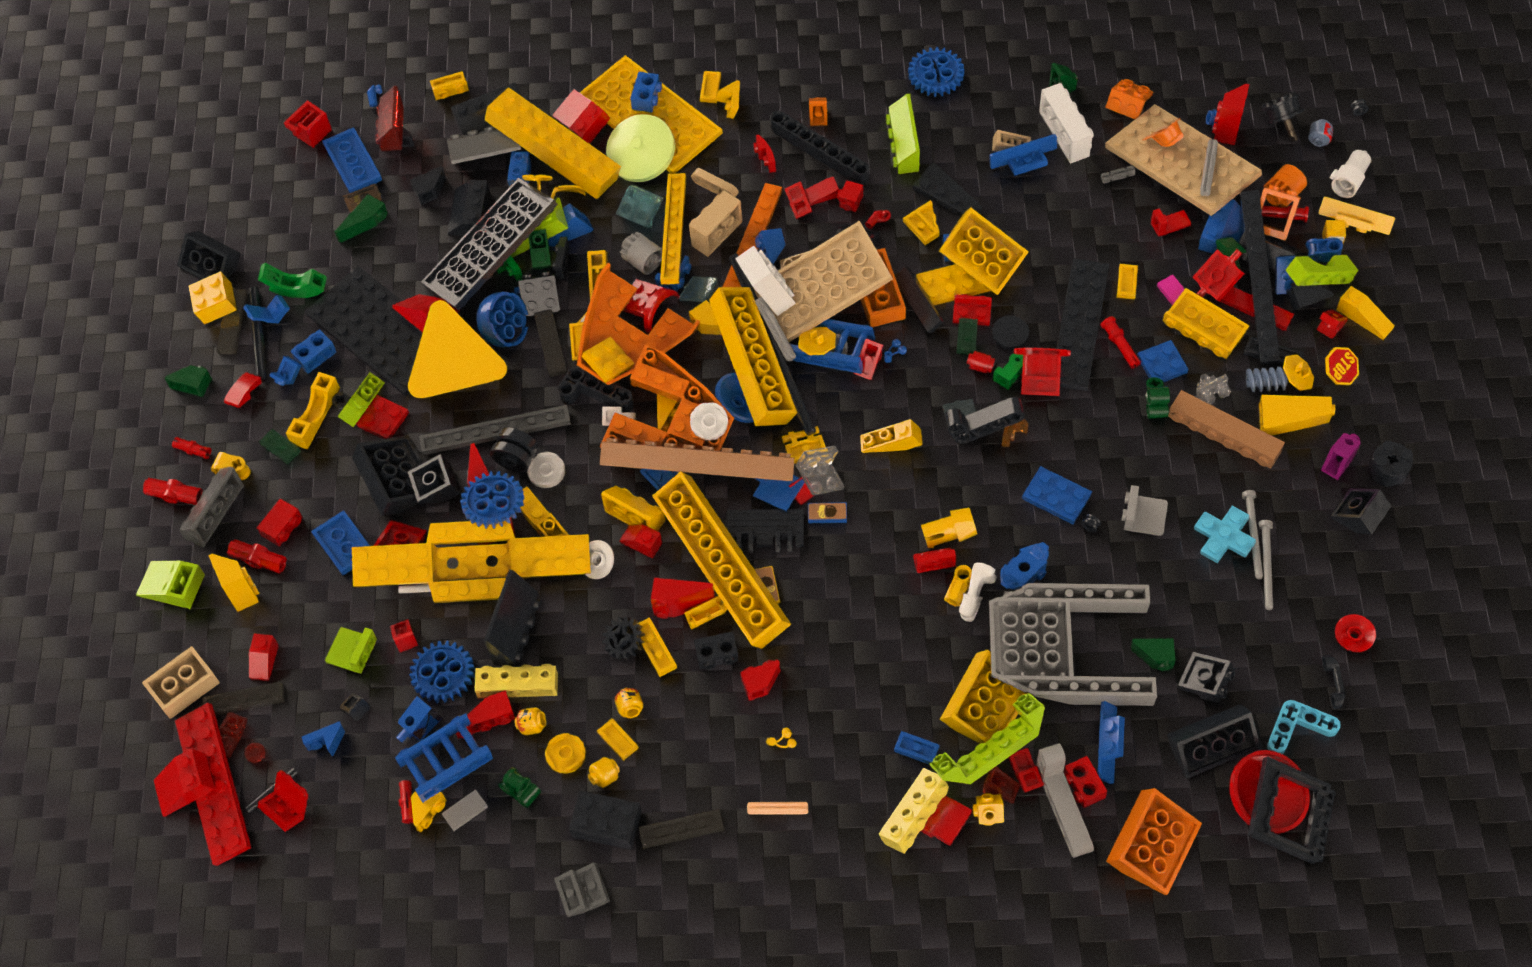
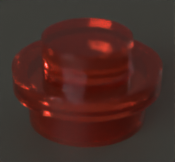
(255, 752)

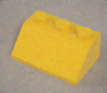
(631, 509)
(235, 582)

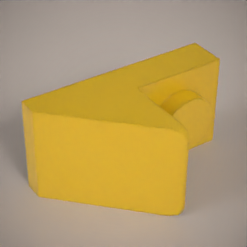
(730, 96)

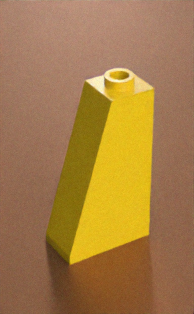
(1290, 413)

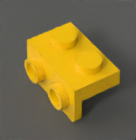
(449, 85)

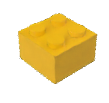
(212, 297)

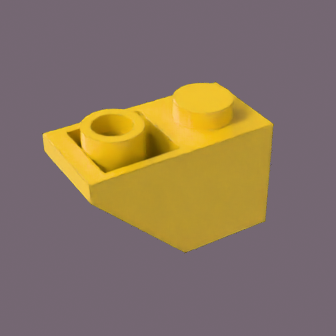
(707, 319)
(427, 810)

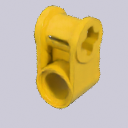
(225, 460)

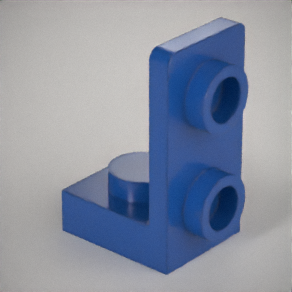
(684, 269)
(272, 314)

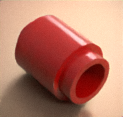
(980, 362)

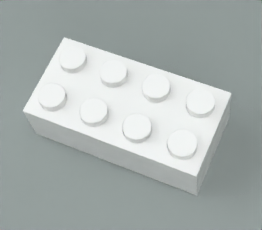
(1066, 122)
(766, 280)

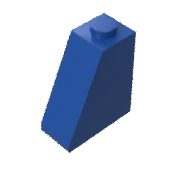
(577, 225)

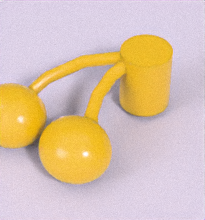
(786, 733)

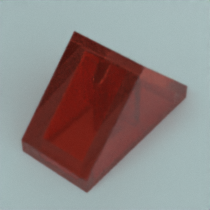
(1000, 783)

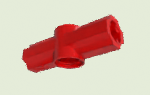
(172, 491)
(256, 556)

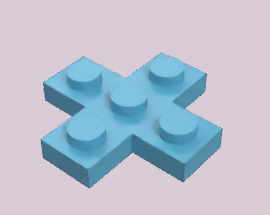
(1224, 534)

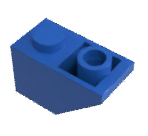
(771, 243)

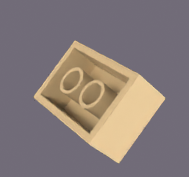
(715, 223)
(181, 682)

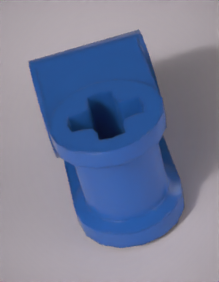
(1323, 249)

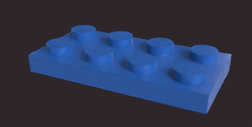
(352, 160)

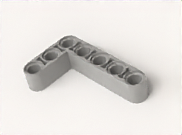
(1051, 766)

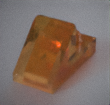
(1010, 431)

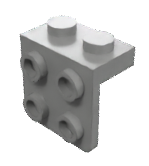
(1144, 513)

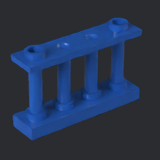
(835, 359)
(449, 776)

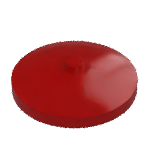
(1292, 799)

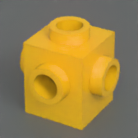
(989, 809)

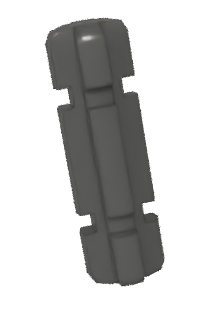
(1118, 174)

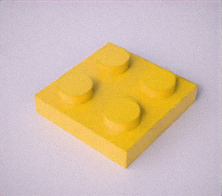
(607, 359)

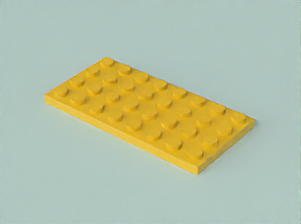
(689, 126)

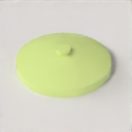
(641, 147)

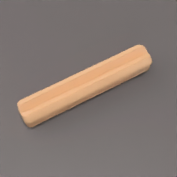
(777, 808)

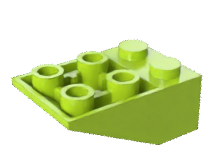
(171, 582)

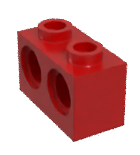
(1089, 781)

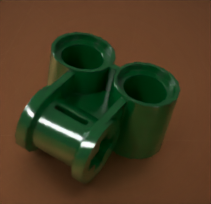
(1157, 398)
(519, 787)

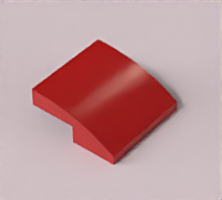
(947, 820)

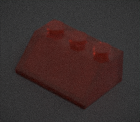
(390, 121)

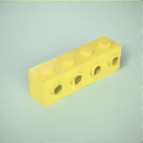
(517, 681)
(914, 811)

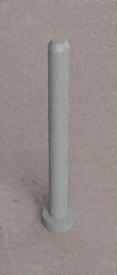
(1249, 496)
(1265, 526)

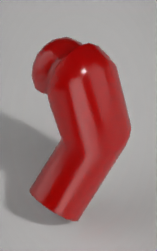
(877, 217)

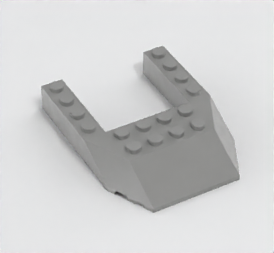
(1035, 642)

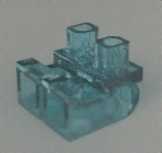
(639, 206)

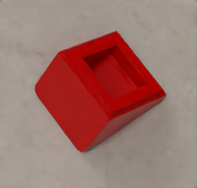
(804, 493)

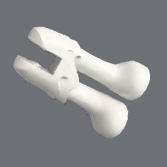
(970, 604)

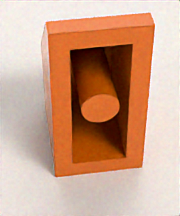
(818, 111)

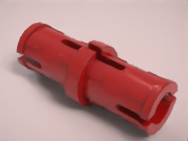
(191, 447)
(406, 790)

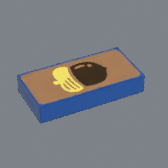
(827, 512)

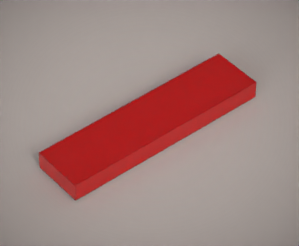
(1243, 302)

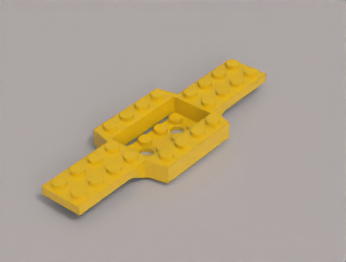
(428, 564)

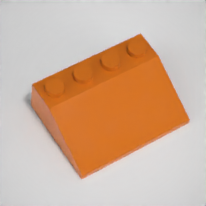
(1154, 841)

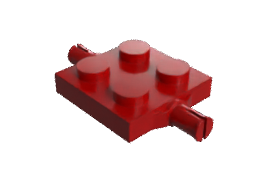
(1218, 274)

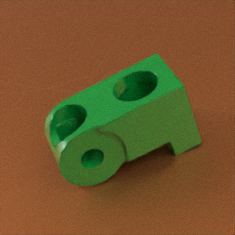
(1010, 373)

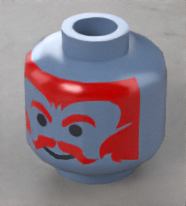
(1321, 132)

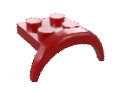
(647, 301)
(1041, 370)

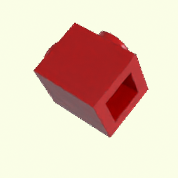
(850, 196)

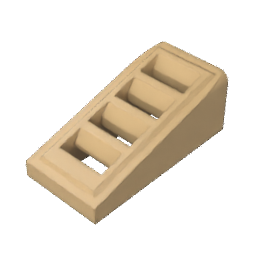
(1007, 136)

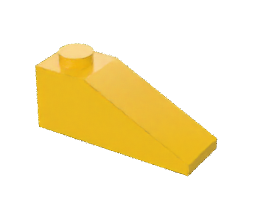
(596, 262)
(1364, 312)

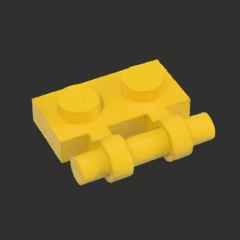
(797, 448)

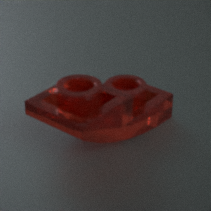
(231, 732)

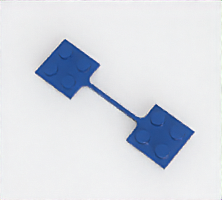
(778, 492)

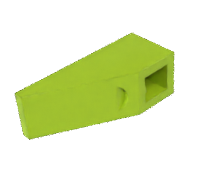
(361, 399)

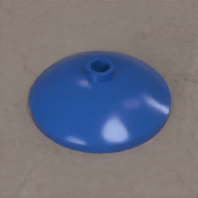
(732, 398)

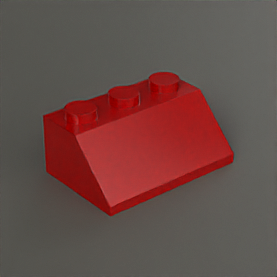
(1230, 115)

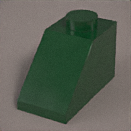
(1063, 75)
(190, 380)
(1155, 652)

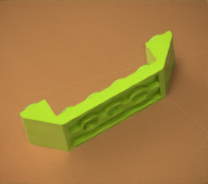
(997, 748)

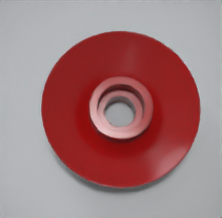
(1360, 627)

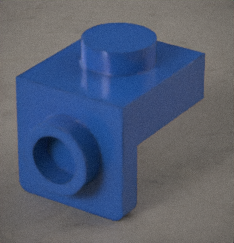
(286, 372)

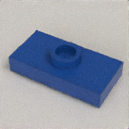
(1282, 279)

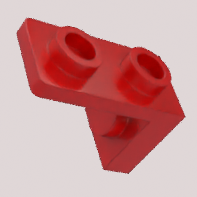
(1167, 224)

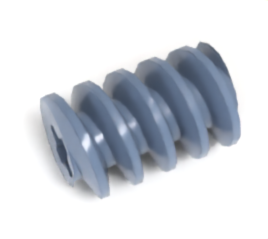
(1266, 378)

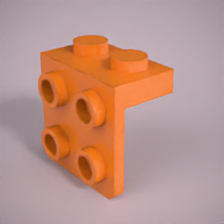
(1128, 98)

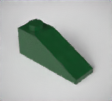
(362, 218)

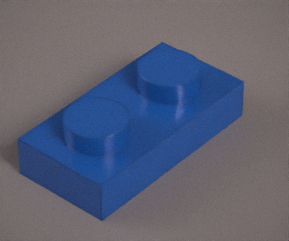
(916, 748)

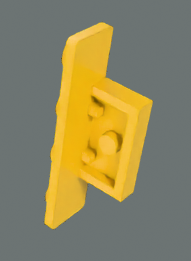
(1356, 216)

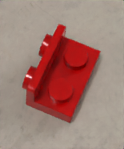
(972, 308)
(934, 560)

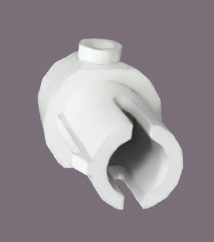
(1351, 175)

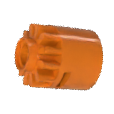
(1286, 178)

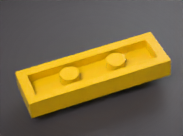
(656, 649)

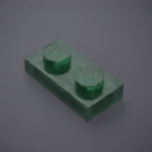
(967, 335)
(279, 446)

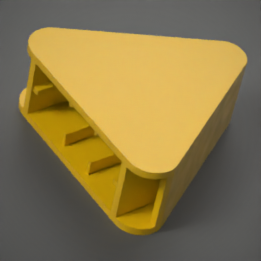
(452, 356)

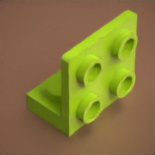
(351, 649)

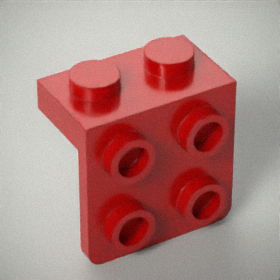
(287, 803)

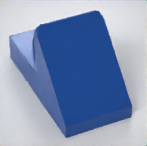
(328, 735)

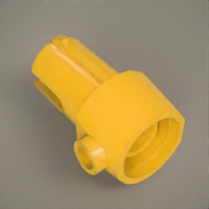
(957, 526)

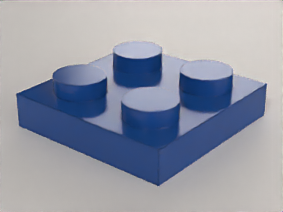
(1163, 361)

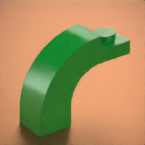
(292, 285)

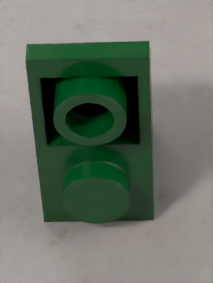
(540, 250)

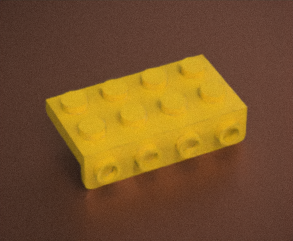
(1205, 323)

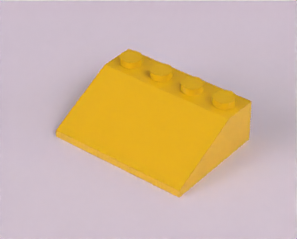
(983, 251)
(981, 702)

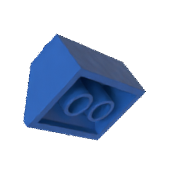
(1223, 224)

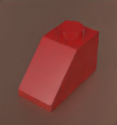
(642, 539)
(262, 656)

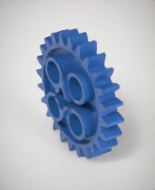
(924, 75)
(492, 499)
(455, 680)

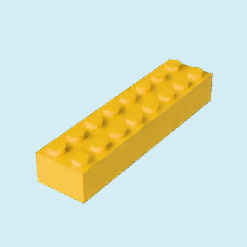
(552, 143)
(752, 356)

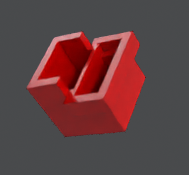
(309, 124)

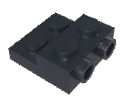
(1207, 677)

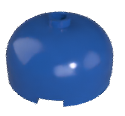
(499, 316)

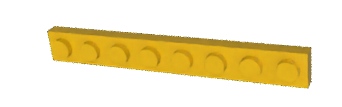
(673, 229)

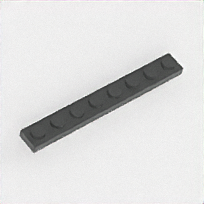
(489, 430)

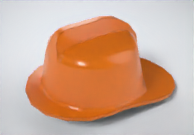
(1167, 136)

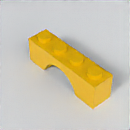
(303, 429)

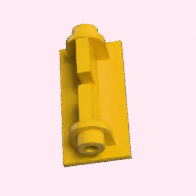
(705, 612)

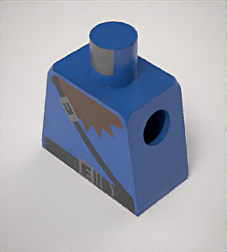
(417, 721)

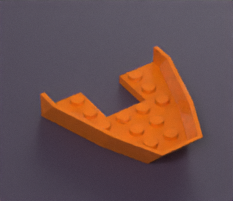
(603, 321)

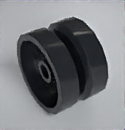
(514, 449)

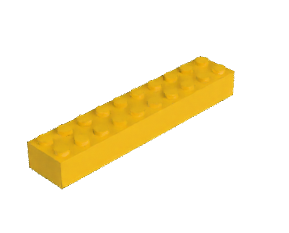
(721, 560)

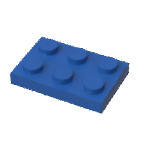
(1057, 495)
(337, 539)

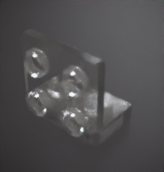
(818, 471)

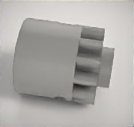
(641, 253)

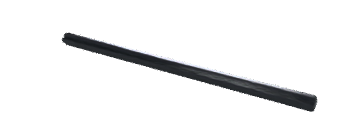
(802, 412)

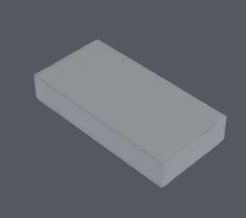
(464, 810)

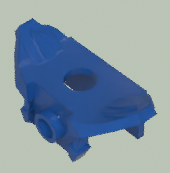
(1035, 556)

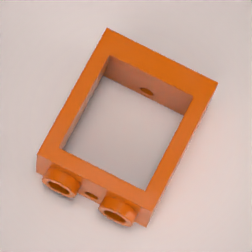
(1290, 195)

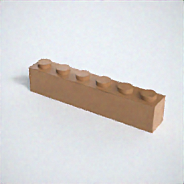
(1226, 429)

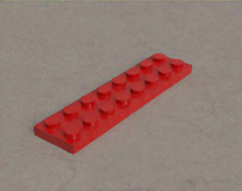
(219, 809)

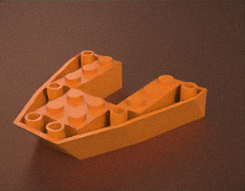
(666, 378)

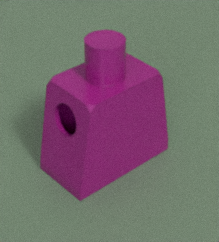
(1345, 447)

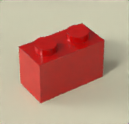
(279, 522)

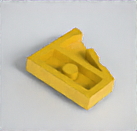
(923, 223)

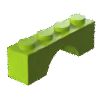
(1308, 272)

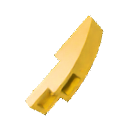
(539, 517)

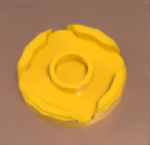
(565, 753)

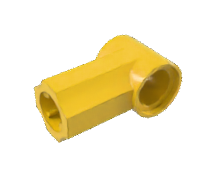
(958, 586)

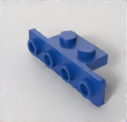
(1025, 156)
(1110, 741)

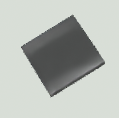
(582, 890)

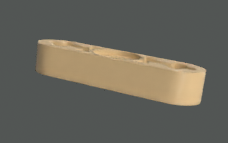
(713, 183)

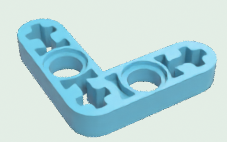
(1298, 717)

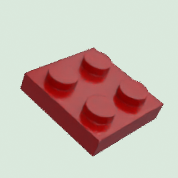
(382, 417)

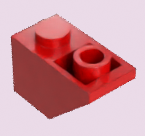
(760, 679)

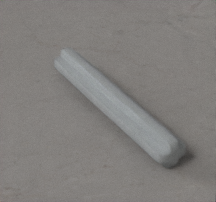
(1209, 167)
(775, 329)

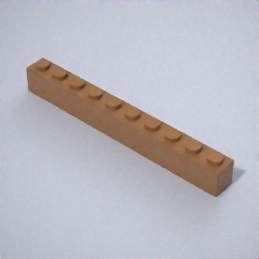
(697, 460)

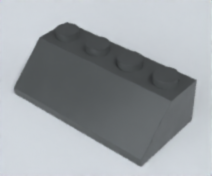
(479, 145)
(212, 506)

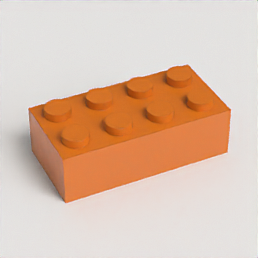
(885, 303)

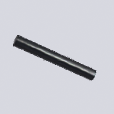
(253, 805)

